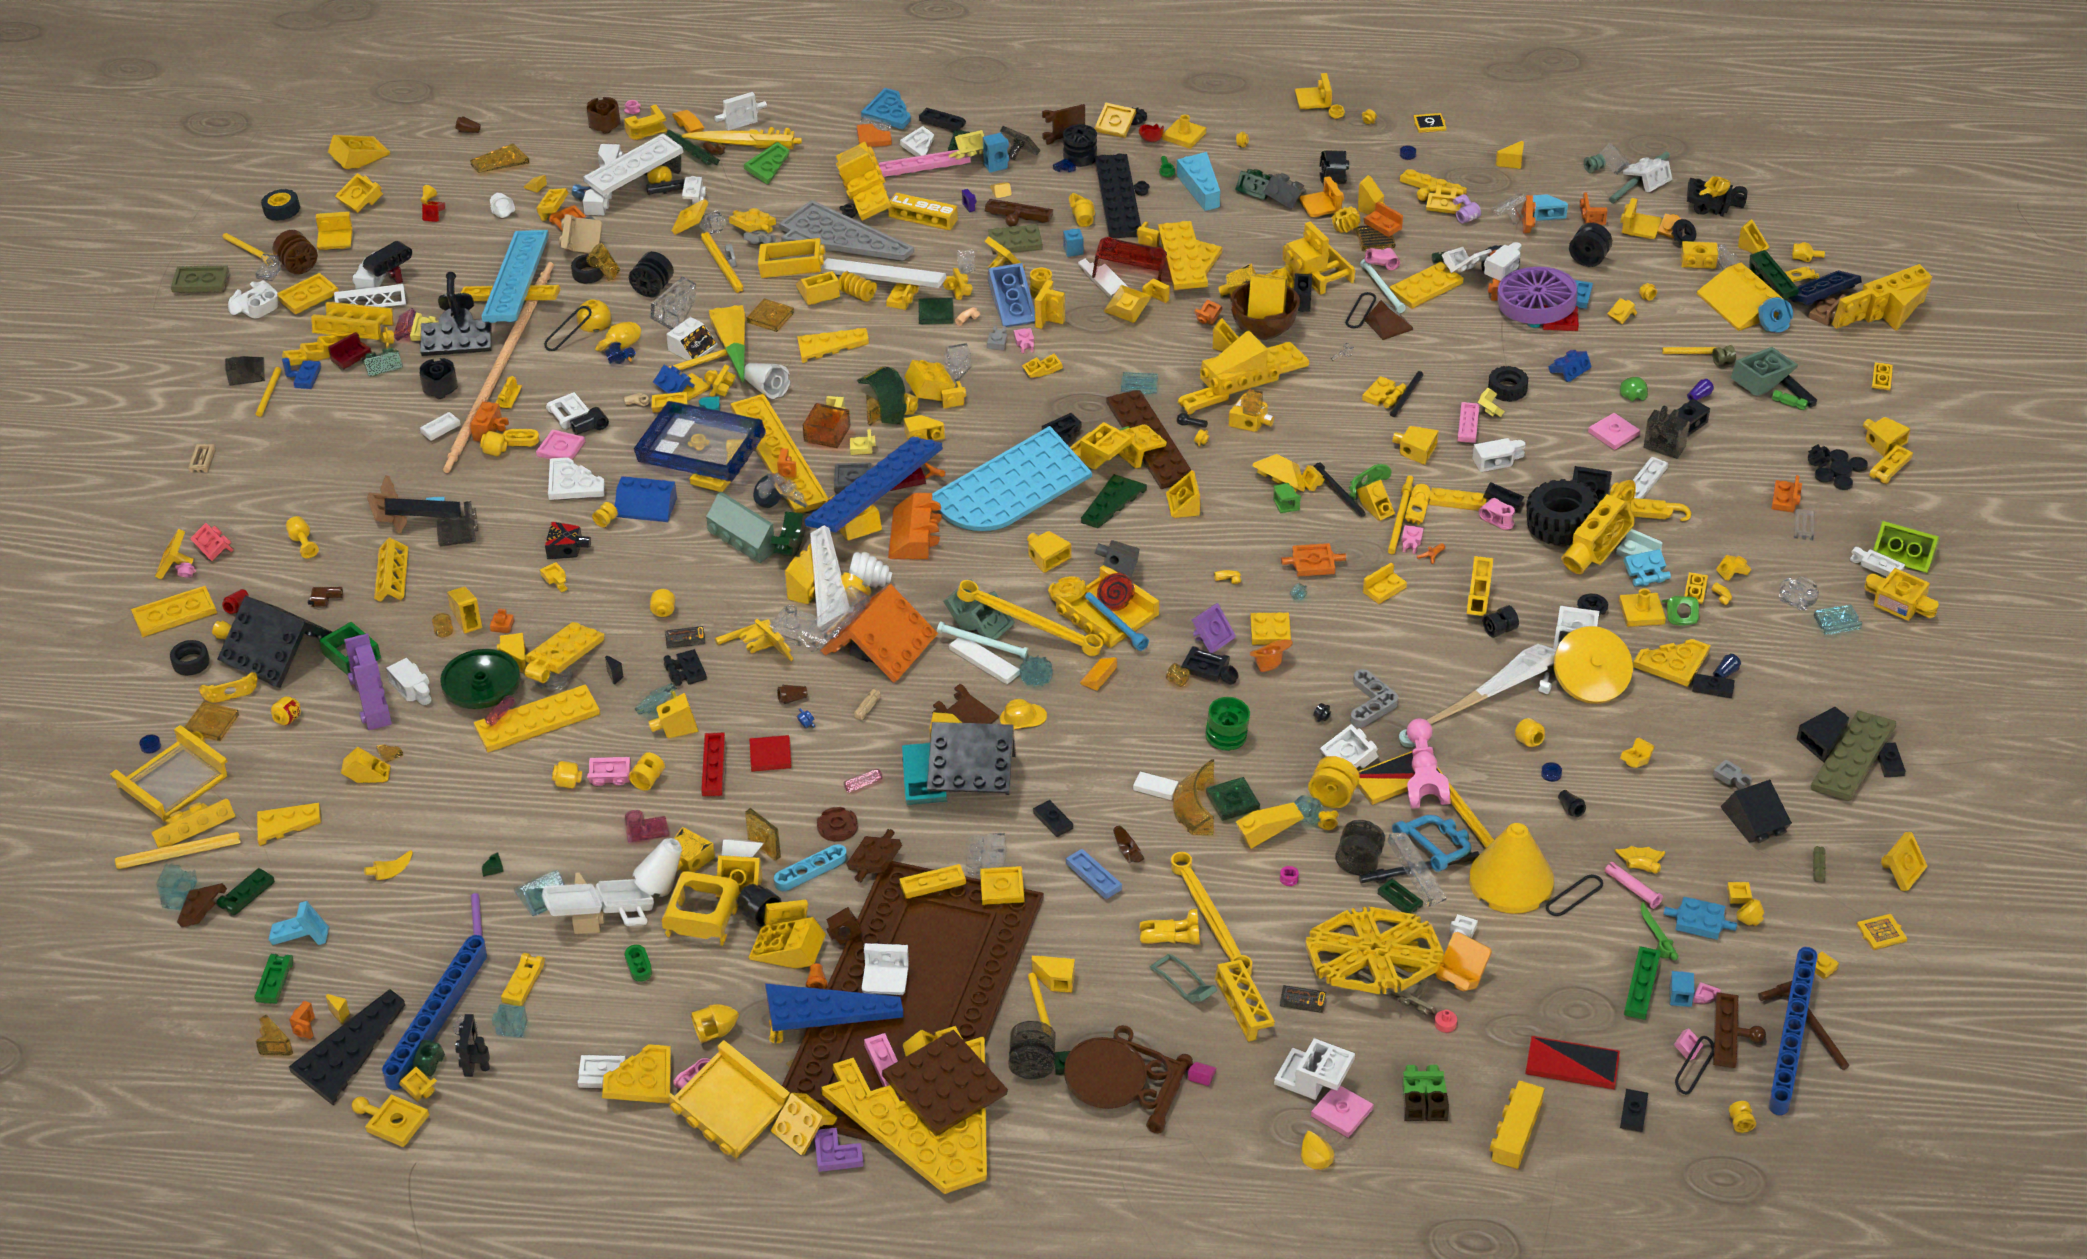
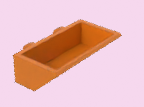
(912, 527)

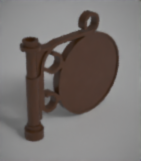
(1113, 1074)

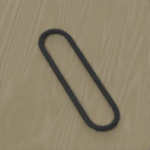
(1365, 293)
(545, 344)
(1577, 902)
(1686, 1062)

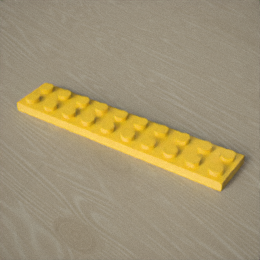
(770, 447)

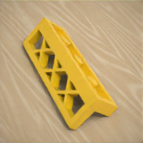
(387, 566)
(1234, 995)

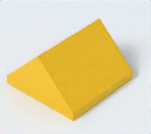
(1184, 497)
(741, 869)

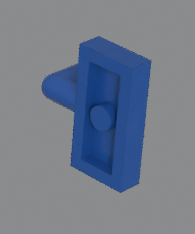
(305, 376)

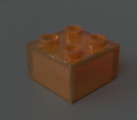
(826, 425)

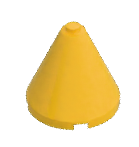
(1512, 872)

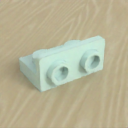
(1637, 543)

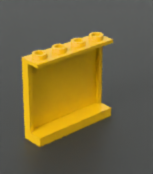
(1087, 617)
(730, 1100)

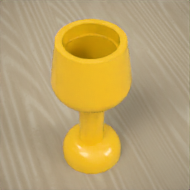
(299, 531)

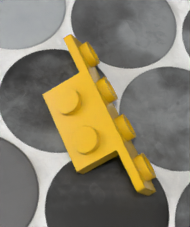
(191, 822)

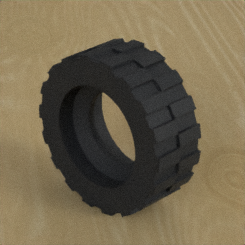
(1509, 374)

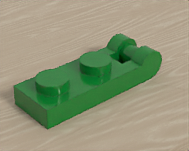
(273, 978)

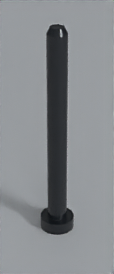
(1339, 490)

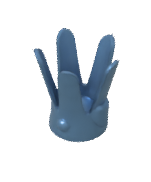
(578, 191)

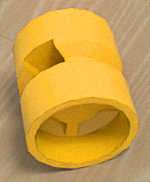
(1037, 279)
(646, 771)

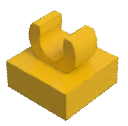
(1312, 478)

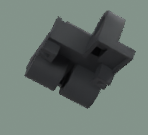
(1720, 203)

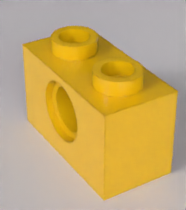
(1699, 254)

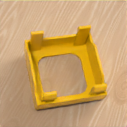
(700, 924)

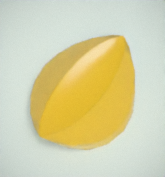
(1316, 1151)

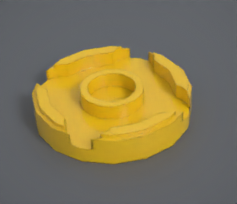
(1067, 588)

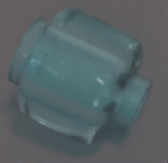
(1309, 808)

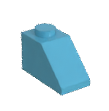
(1549, 208)

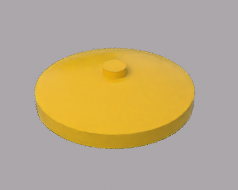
(1593, 665)

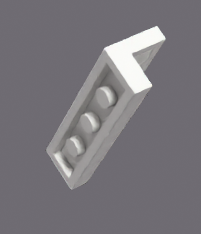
(371, 293)

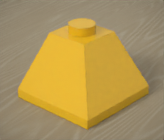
(1127, 303)

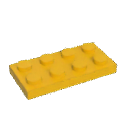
(1426, 285)

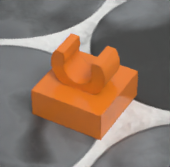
(502, 622)

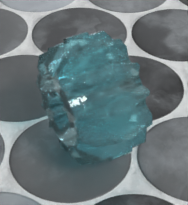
(1036, 671)

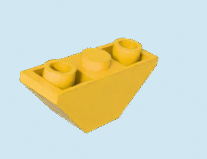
(1281, 471)

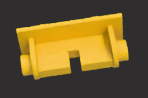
(509, 393)

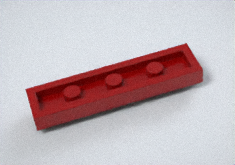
(713, 764)

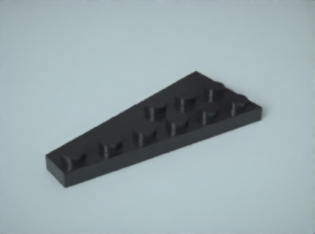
(343, 1052)

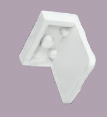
(1460, 261)
(885, 969)

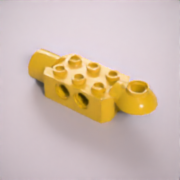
(1602, 529)

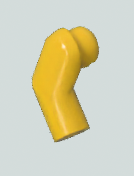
(1228, 574)
(1723, 592)

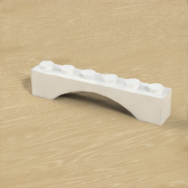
(593, 201)

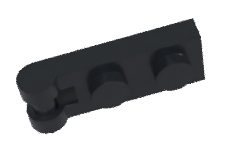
(942, 119)

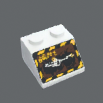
(690, 339)

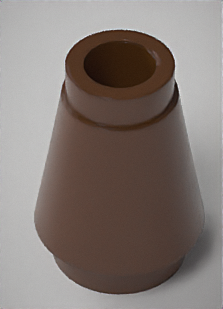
(466, 125)
(791, 693)

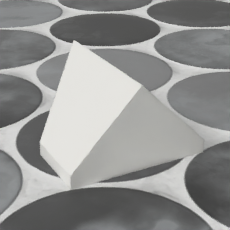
(740, 848)

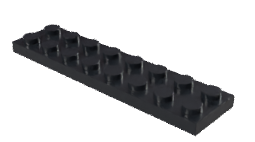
(1117, 195)

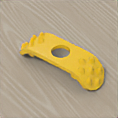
(1805, 273)
(1420, 498)
(217, 693)

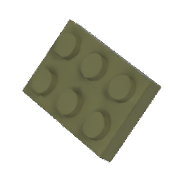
(1017, 238)
(199, 279)

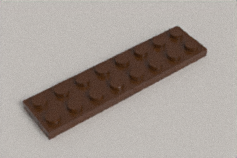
(1163, 463)

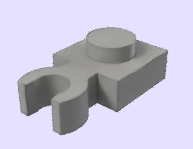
(757, 236)
(997, 339)
(1730, 773)

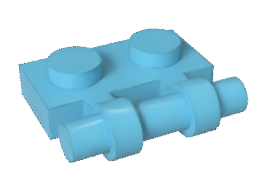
(1646, 562)

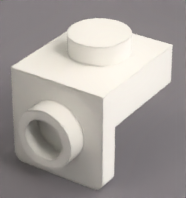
(1463, 925)

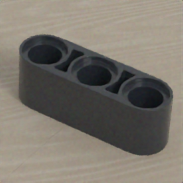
(387, 258)

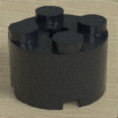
(1334, 164)
(438, 378)

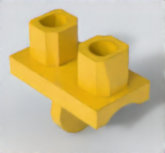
(958, 284)
(718, 380)

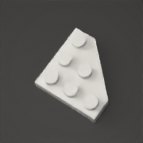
(572, 481)

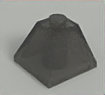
(244, 370)

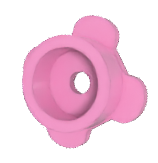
(632, 107)
(185, 570)

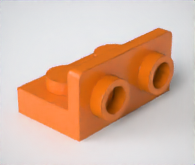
(1384, 220)
(1786, 496)

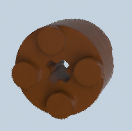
(603, 114)

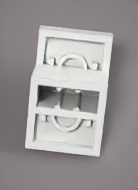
(1571, 619)
(1315, 1068)

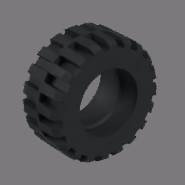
(1559, 509)

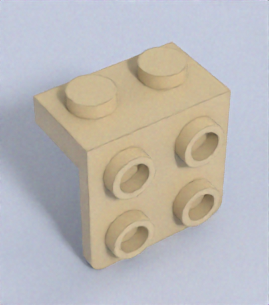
(580, 234)

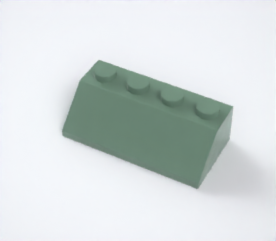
(740, 527)

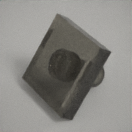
(1018, 142)

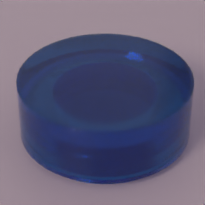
(1408, 152)
(150, 744)
(1551, 772)

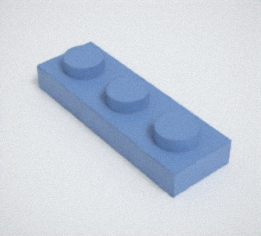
(1094, 874)

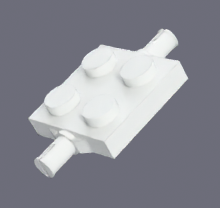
(740, 111)

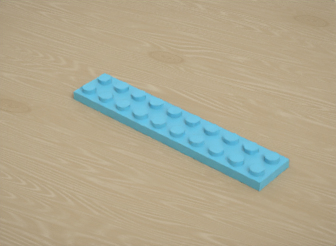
(515, 276)

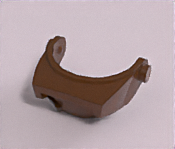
(1125, 841)

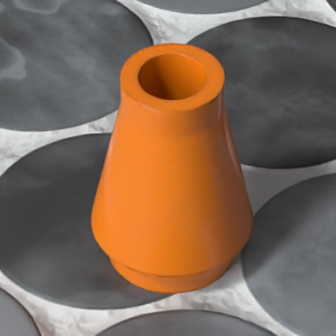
(816, 977)

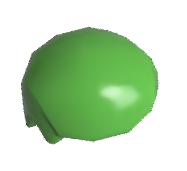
(1634, 388)

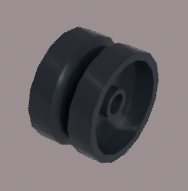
(1590, 244)

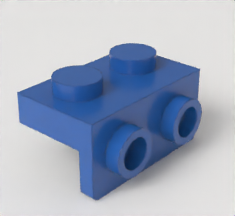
(1571, 365)
(671, 380)

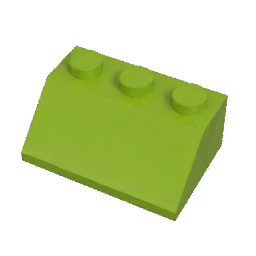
(1907, 546)

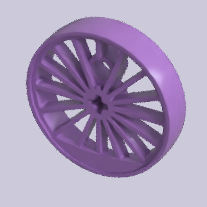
(1553, 288)

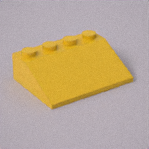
(1737, 295)

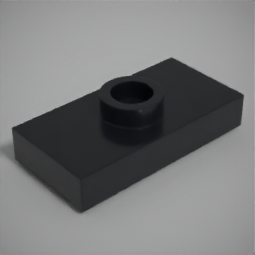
(1503, 495)
(1713, 685)
(1891, 761)
(1053, 818)
(1634, 1110)

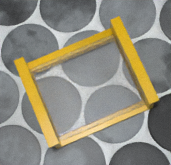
(175, 775)

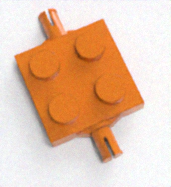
(1313, 559)

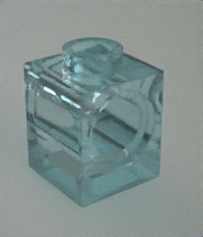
(510, 1020)

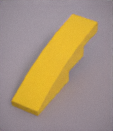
(312, 351)

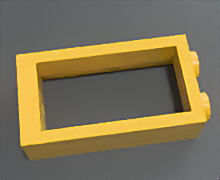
(791, 266)

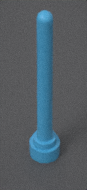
(1138, 640)

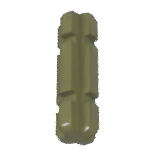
(1819, 864)

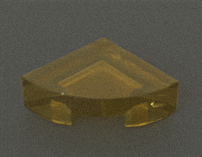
(389, 753)

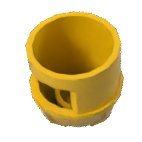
(713, 1021)

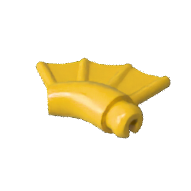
(1641, 858)

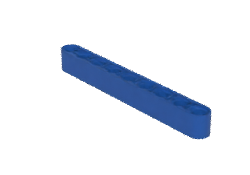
(435, 1009)
(1793, 1031)

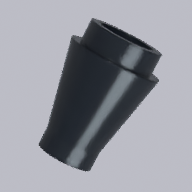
(1574, 805)

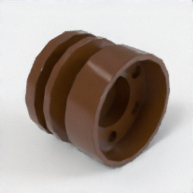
(295, 251)

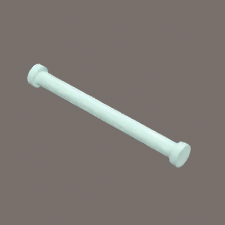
(1400, 307)
(982, 640)

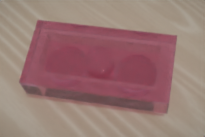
(404, 324)

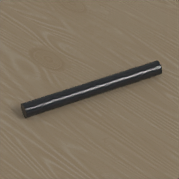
(1406, 394)

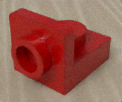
(431, 210)

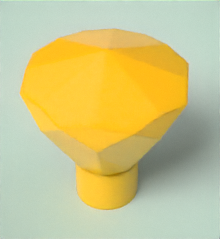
(428, 193)

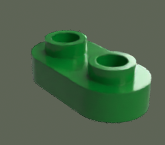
(638, 963)

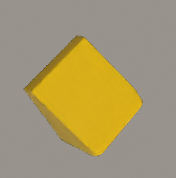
(536, 183)
(1001, 189)
(338, 1007)

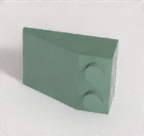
(1762, 370)

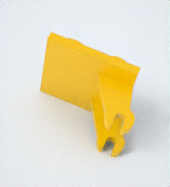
(766, 639)

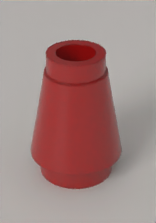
(233, 602)

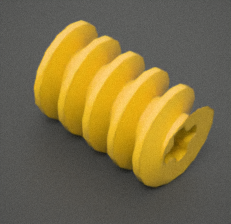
(857, 286)

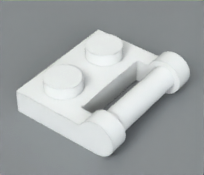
(571, 404)

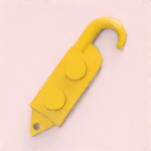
(1657, 509)

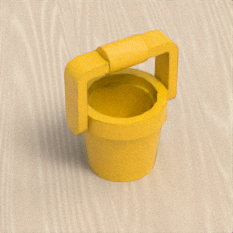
(1082, 209)

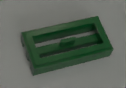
(1397, 898)

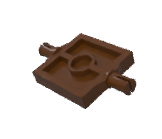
(874, 855)

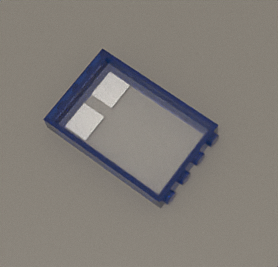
(700, 441)

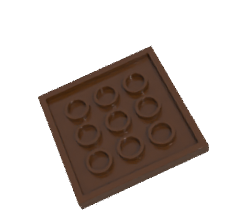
(944, 1082)

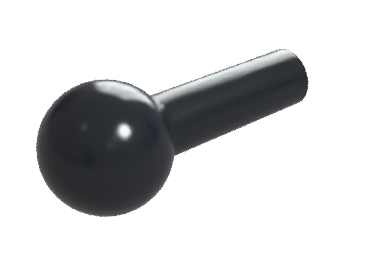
(1185, 419)

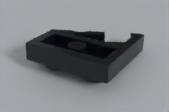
(1065, 426)

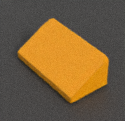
(1100, 673)

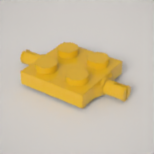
(752, 220)

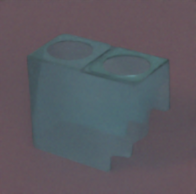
(174, 886)

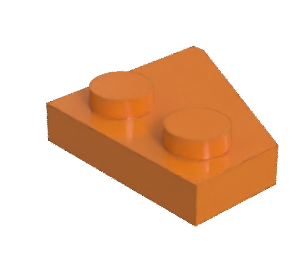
(1527, 211)

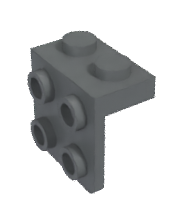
(1284, 190)

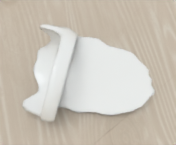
(501, 205)

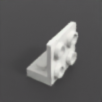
(1653, 172)

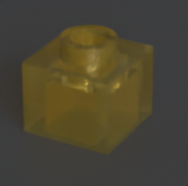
(1252, 402)

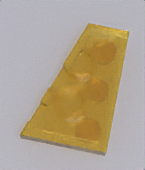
(501, 158)

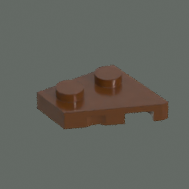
(198, 904)

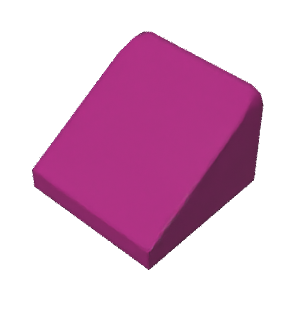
(1201, 1073)

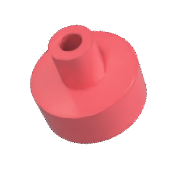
(1445, 1021)

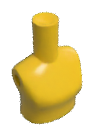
(1805, 252)

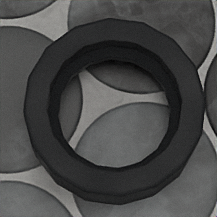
(585, 276)
(189, 667)

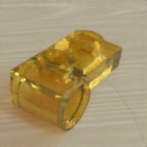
(601, 258)

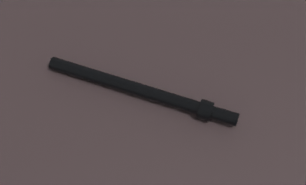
(1380, 874)

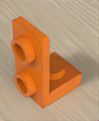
(1592, 214)

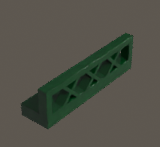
(1770, 272)

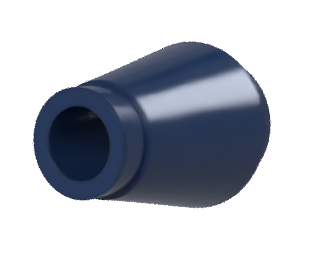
(1727, 666)

